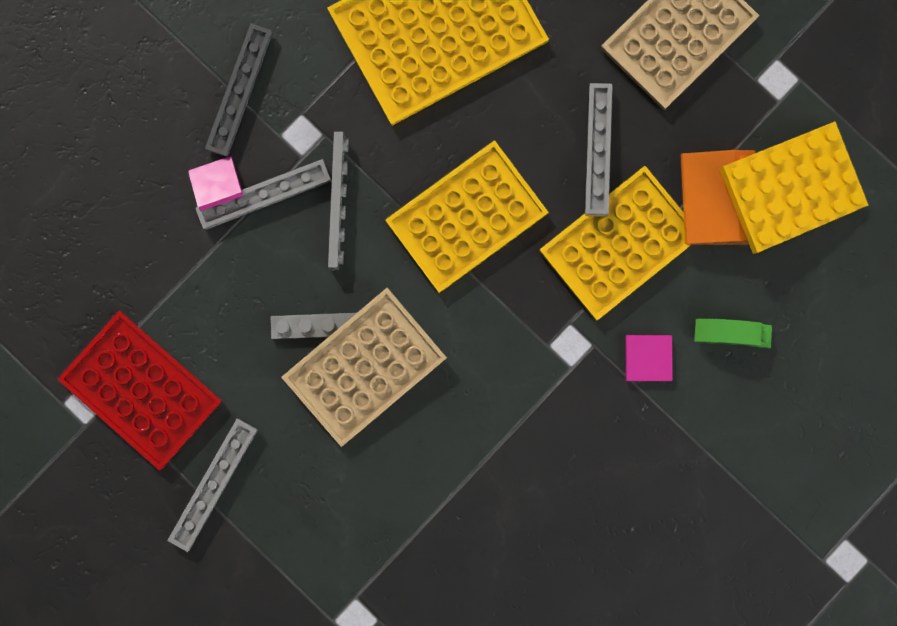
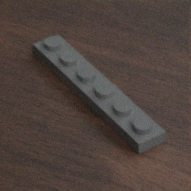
(239, 90)

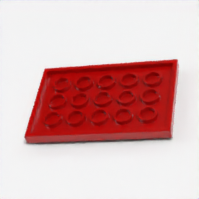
(139, 390)

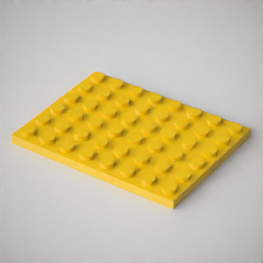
(432, 47)

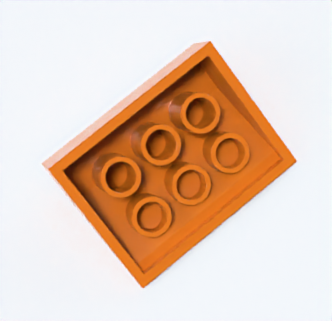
(706, 201)

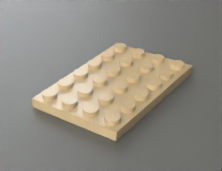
(675, 42)
(364, 367)

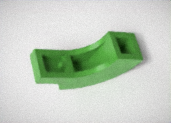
(733, 332)

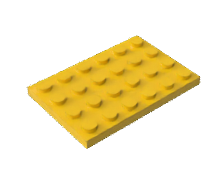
(793, 187)
(466, 216)
(617, 253)

